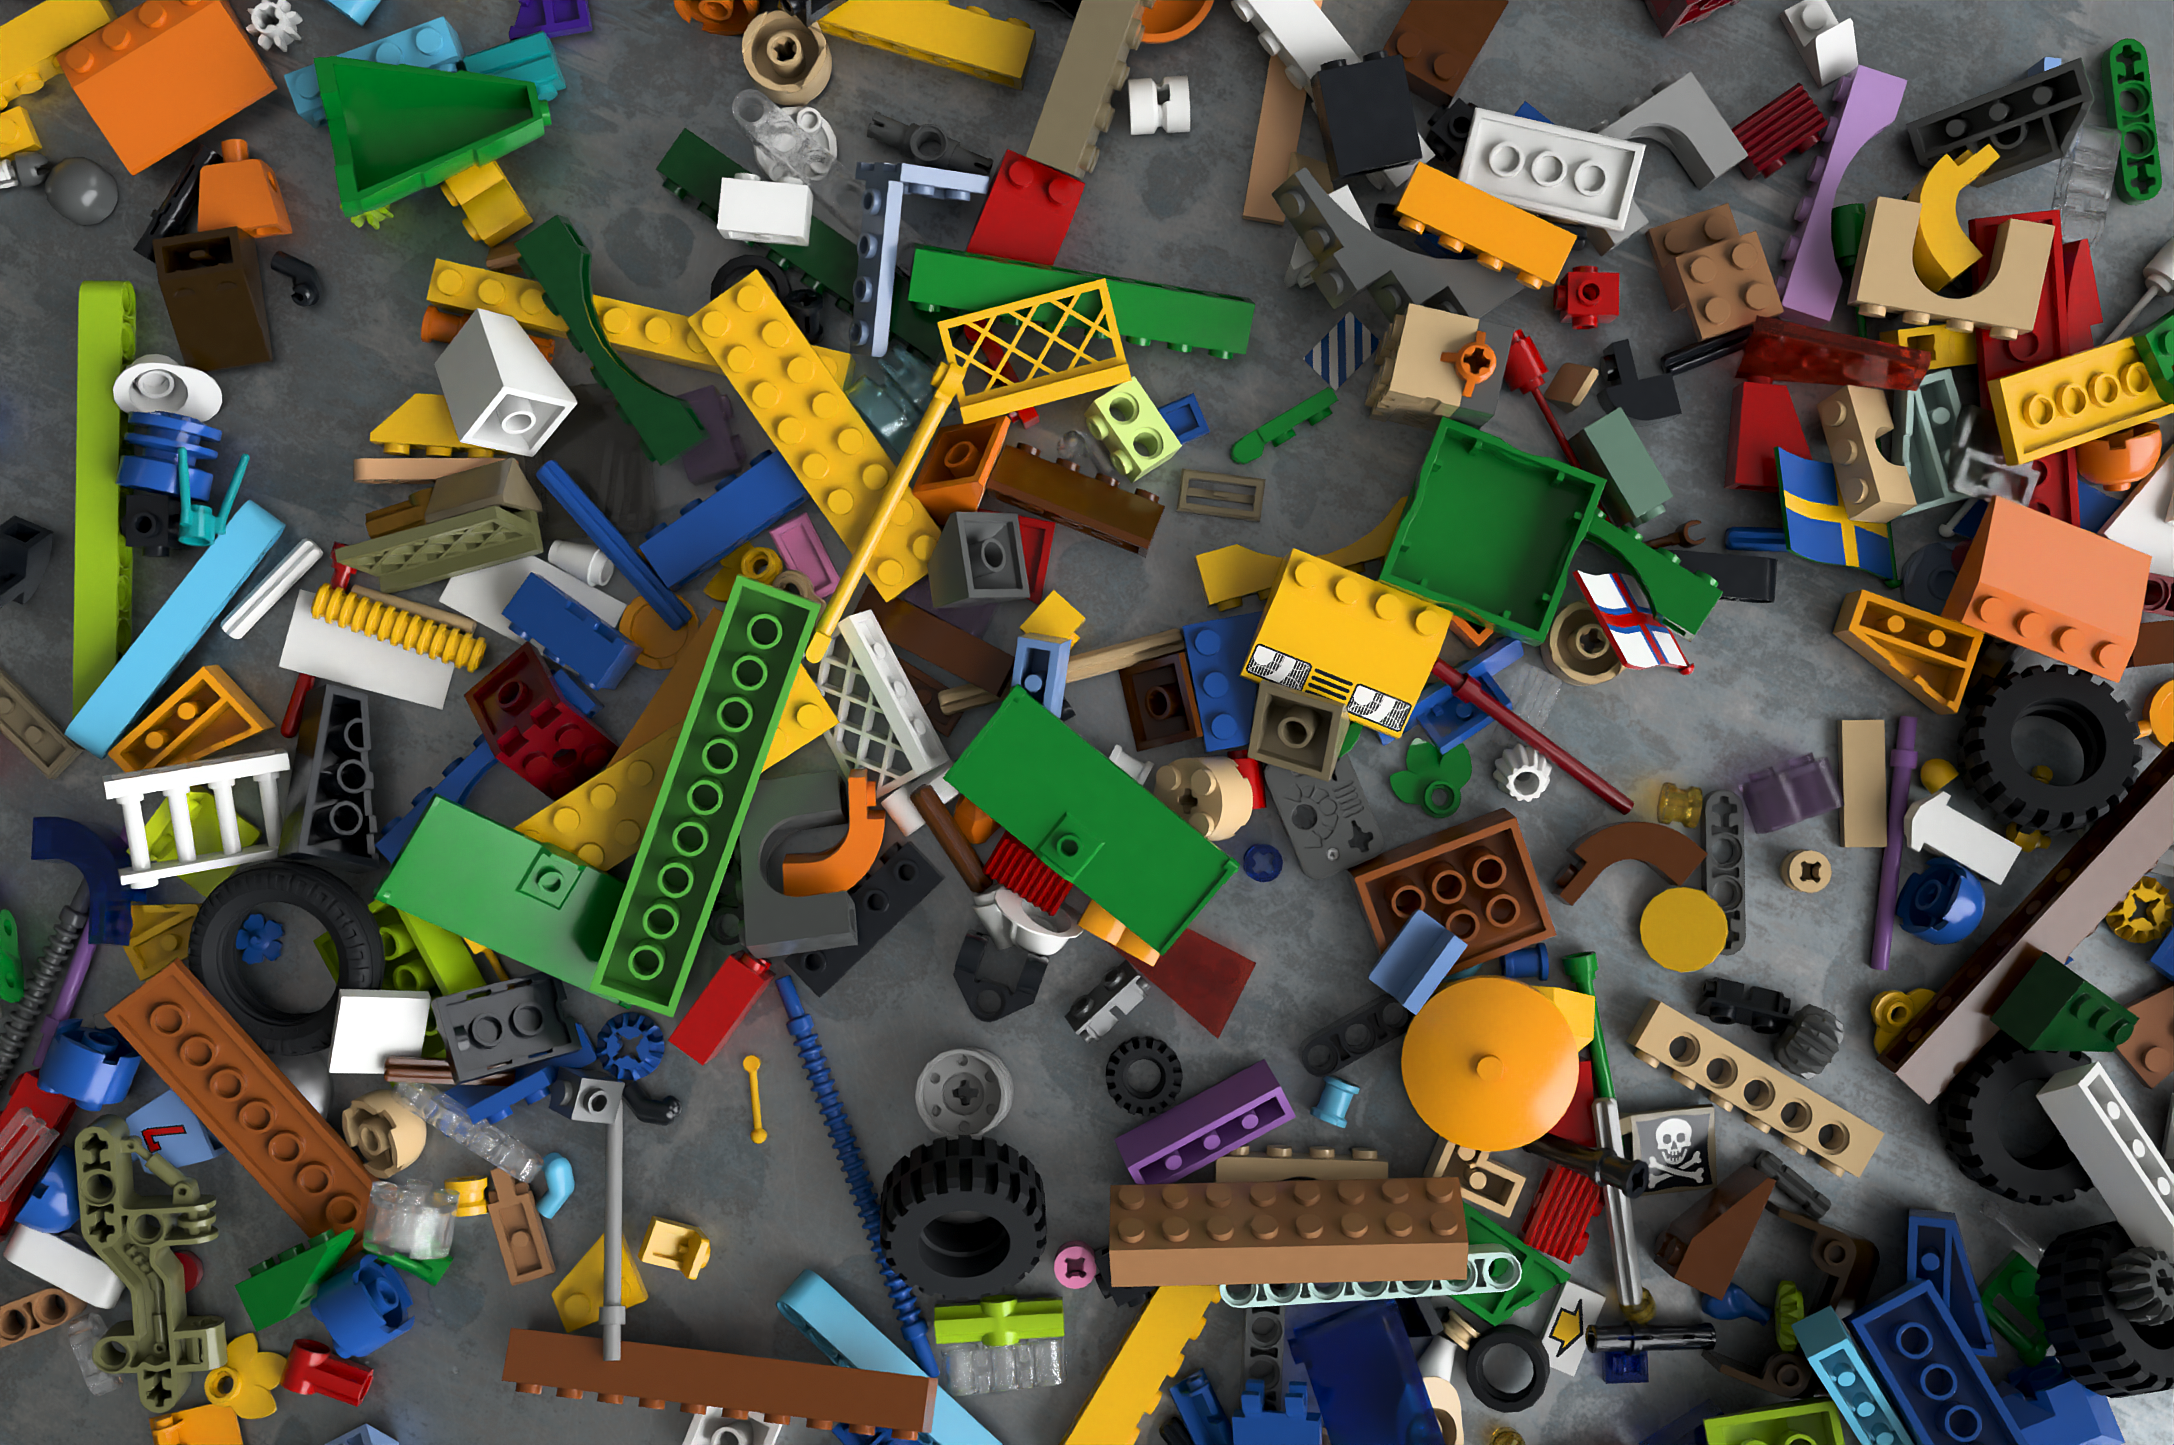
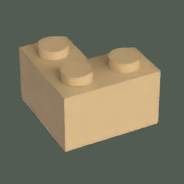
(1480, 1177)

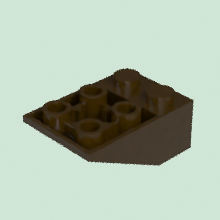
(214, 298)

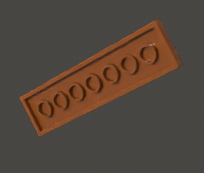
(246, 1102)

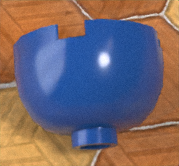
(1941, 902)
(54, 1198)

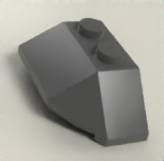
(2022, 122)

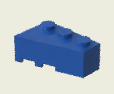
(571, 633)

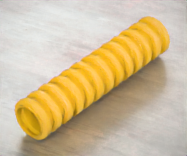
(398, 627)

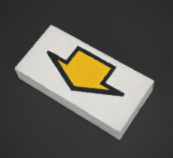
(1567, 1324)

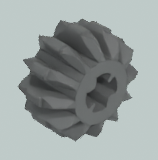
(1809, 1042)
(2143, 1285)

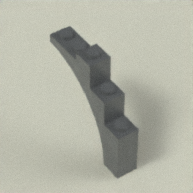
(1359, 260)

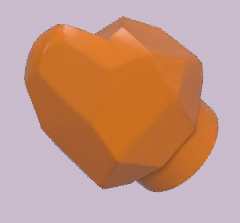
(973, 821)

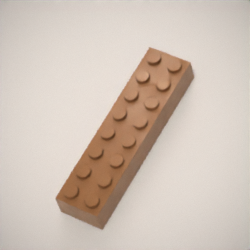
(1287, 1232)

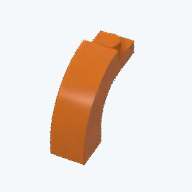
(851, 857)

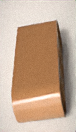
(39, 1313)

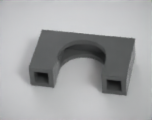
(779, 922)

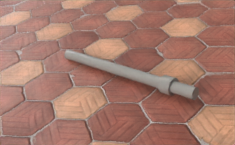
(612, 1313)

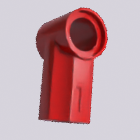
(314, 1369)

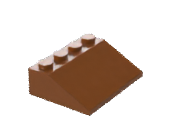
(1465, 878)

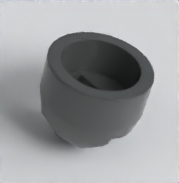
(29, 168)

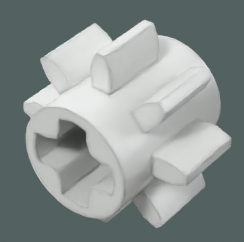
(280, 35)

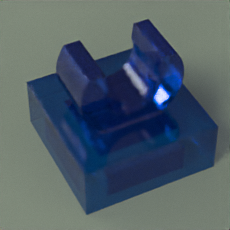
(1621, 1368)

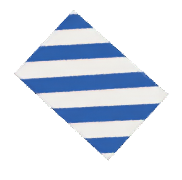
(1342, 351)

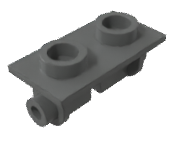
(1091, 1013)

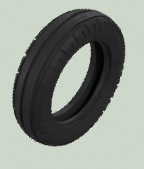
(327, 899)

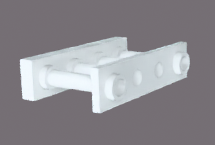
(175, 783)

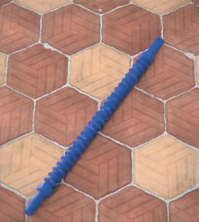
(800, 1025)

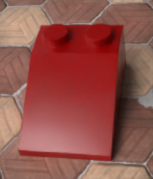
(1025, 211)

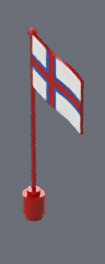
(1615, 596)

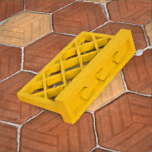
(1046, 387)

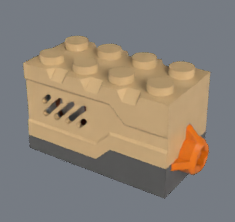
(1438, 368)

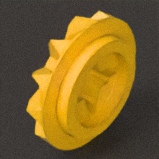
(2138, 928)

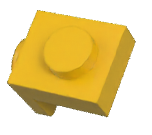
(675, 1246)

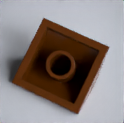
(1160, 702)

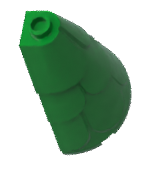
(418, 125)

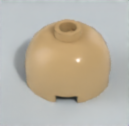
(384, 1132)

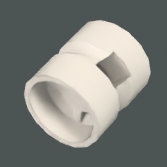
(1159, 105)

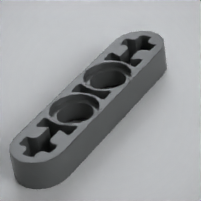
(1731, 871)

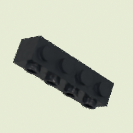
(879, 906)

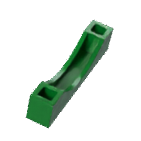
(1672, 592)

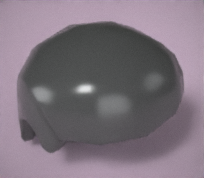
(81, 190)

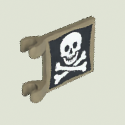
(1675, 1145)

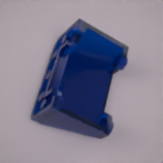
(1366, 1377)

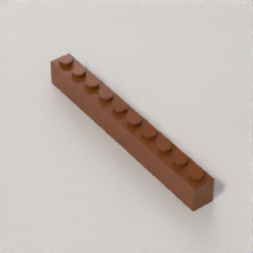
(723, 1381)

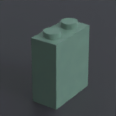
(1617, 454)

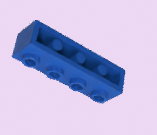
(724, 520)

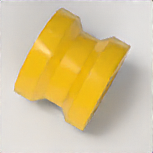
(471, 1193)

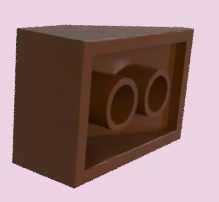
(1442, 43)
(1714, 1232)

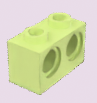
(1142, 425)

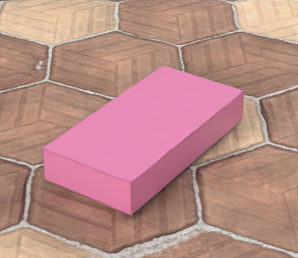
(805, 552)

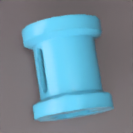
(1335, 1100)

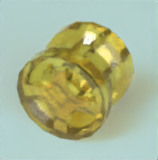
(1679, 805)

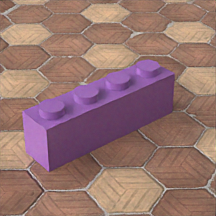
(1205, 1127)

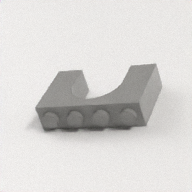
(1689, 126)

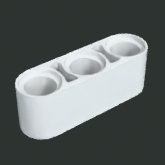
(67, 1263)

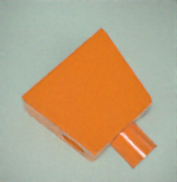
(241, 194)

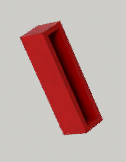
(52, 1108)

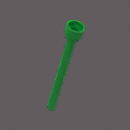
(1582, 969)

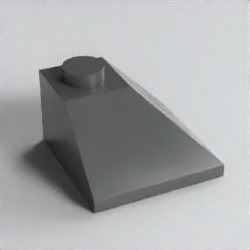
(978, 561)

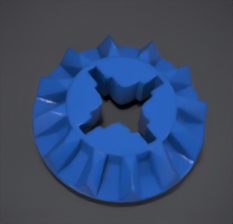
(649, 1049)

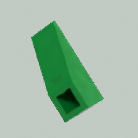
(290, 1285)

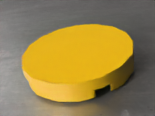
(1683, 929)

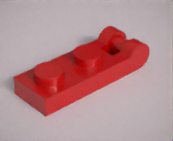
(993, 355)

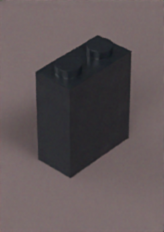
(1365, 115)

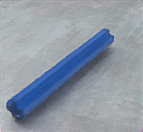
(613, 545)

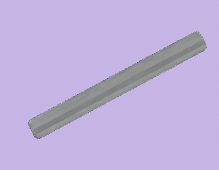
(1618, 1208)

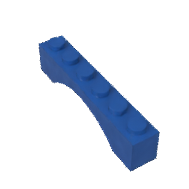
(465, 774)

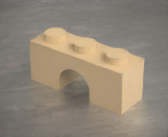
(1868, 483)

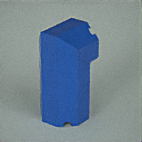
(2057, 1408)

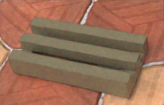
(1214, 511)

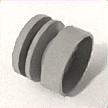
(949, 1112)

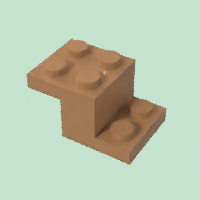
(1714, 272)

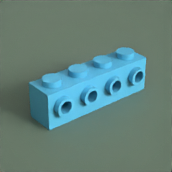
(427, 46)

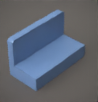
(1416, 960)

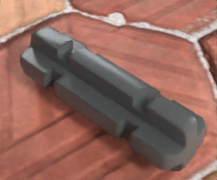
(1793, 1185)

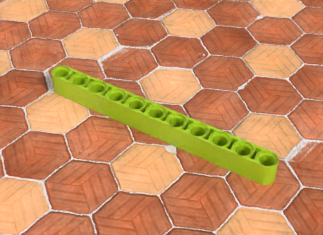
(101, 552)

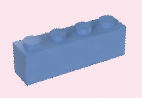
(1042, 668)

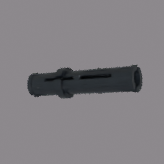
(178, 203)
(1606, 1337)

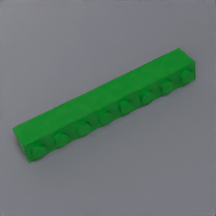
(1140, 307)

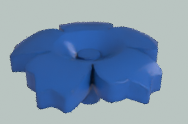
(260, 939)

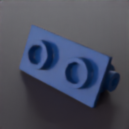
(1201, 1410)

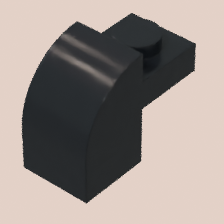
(1643, 400)
(23, 559)

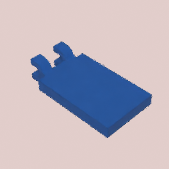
(1267, 1427)

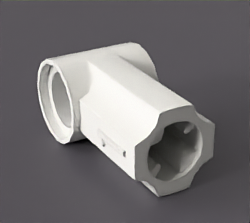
(903, 810)

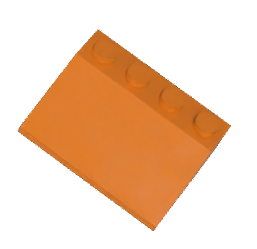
(165, 76)
(2051, 589)

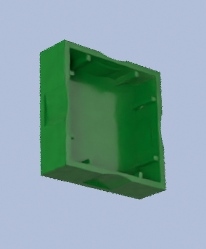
(1490, 531)

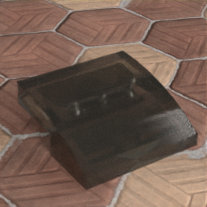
(1979, 464)

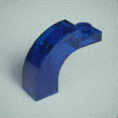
(98, 856)

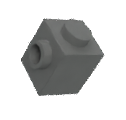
(586, 1095)

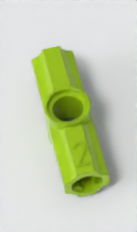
(999, 1320)

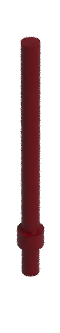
(1469, 690)

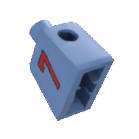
(173, 1131)

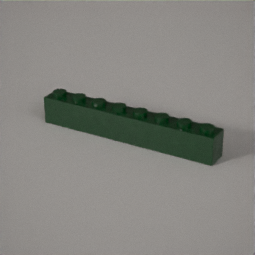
(827, 264)

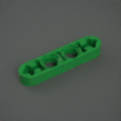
(2139, 122)

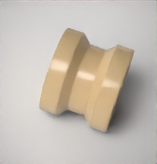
(1796, 871)

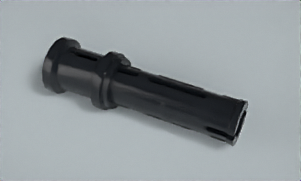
(1600, 1165)

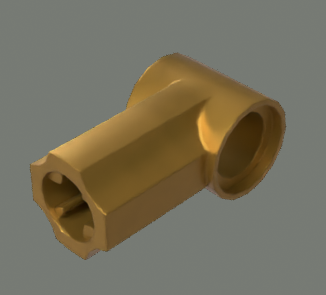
(399, 516)

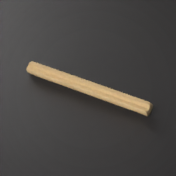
(1079, 667)

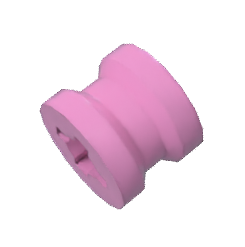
(1079, 1257)

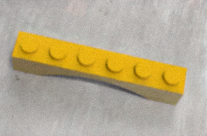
(1240, 572)

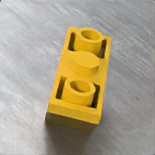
(424, 425)

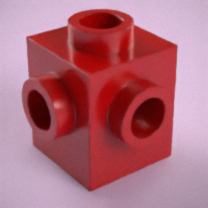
(1587, 297)

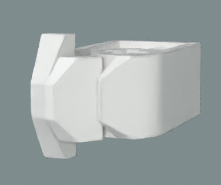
(1950, 834)

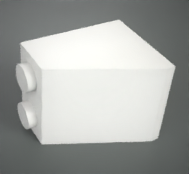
(501, 386)

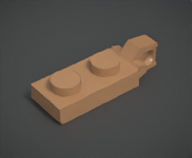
(518, 1229)

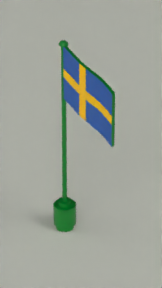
(1809, 489)

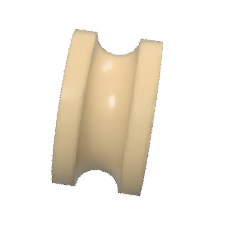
(1460, 1330)

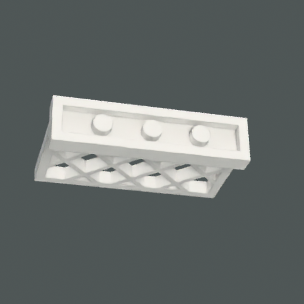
(889, 695)

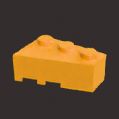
(1911, 646)
(192, 724)

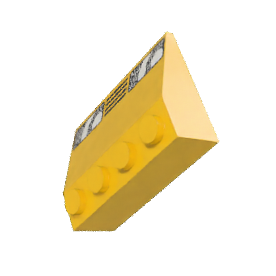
(1346, 641)

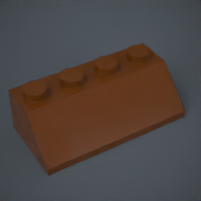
(1074, 499)

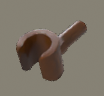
(1678, 537)

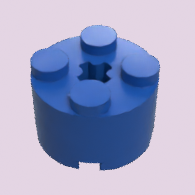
(88, 1065)
(363, 1307)

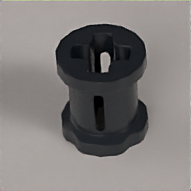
(808, 315)

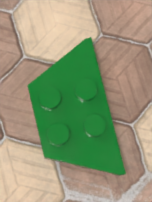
(1536, 1278)

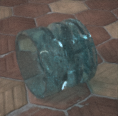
(898, 401)

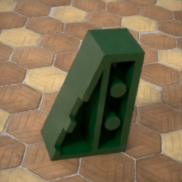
(2063, 1012)

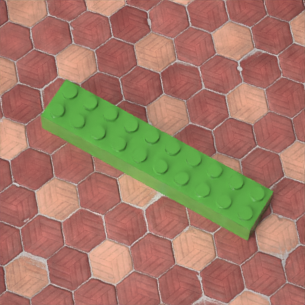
(705, 795)

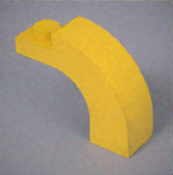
(1940, 245)

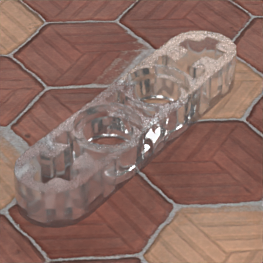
(481, 1137)

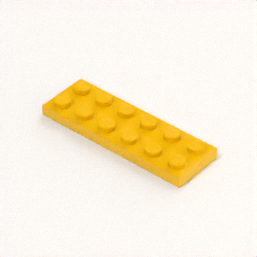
(2074, 400)

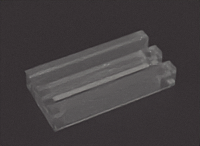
(1516, 692)
(35, 1126)

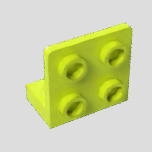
(205, 835)

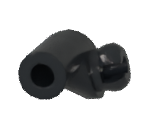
(303, 277)
(648, 1109)

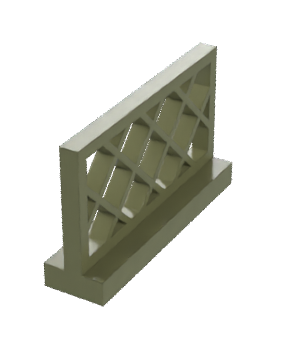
(446, 548)

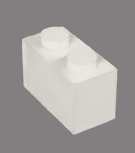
(765, 210)

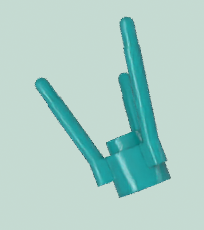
(196, 522)

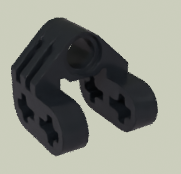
(967, 968)

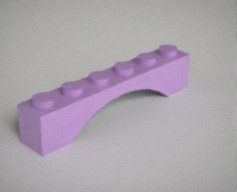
(1810, 277)

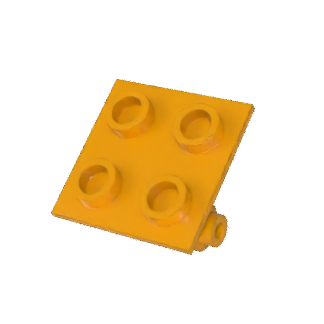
(197, 1426)

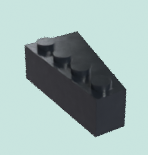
(331, 785)

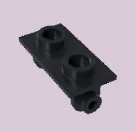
(1764, 1011)

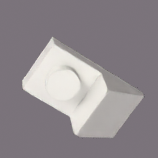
(1821, 41)

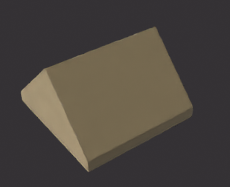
(485, 486)
(1297, 730)

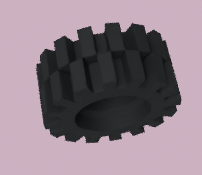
(1162, 1094)

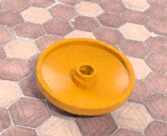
(1490, 1063)

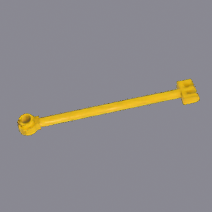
(947, 381)

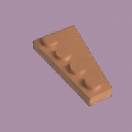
(2151, 1045)

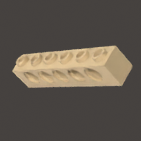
(1852, 1138)

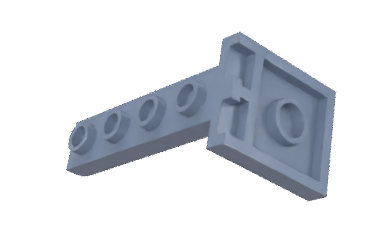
(879, 239)

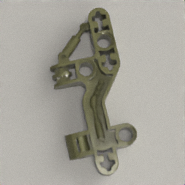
(161, 1336)

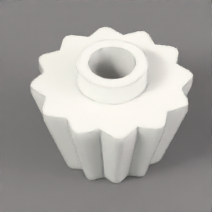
(1521, 760)

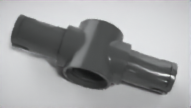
(911, 138)

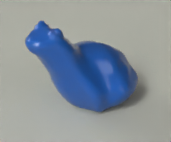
(1734, 1305)

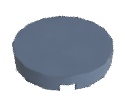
(1929, 577)

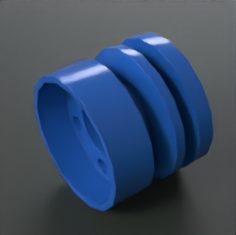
(158, 466)

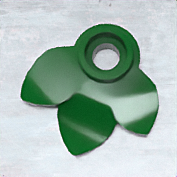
(1432, 771)

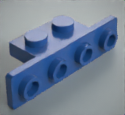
(1445, 716)
(529, 1083)

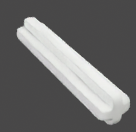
(271, 588)

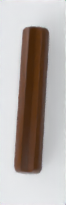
(950, 838)
(435, 1071)

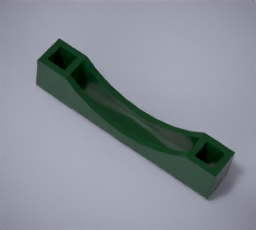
(563, 268)

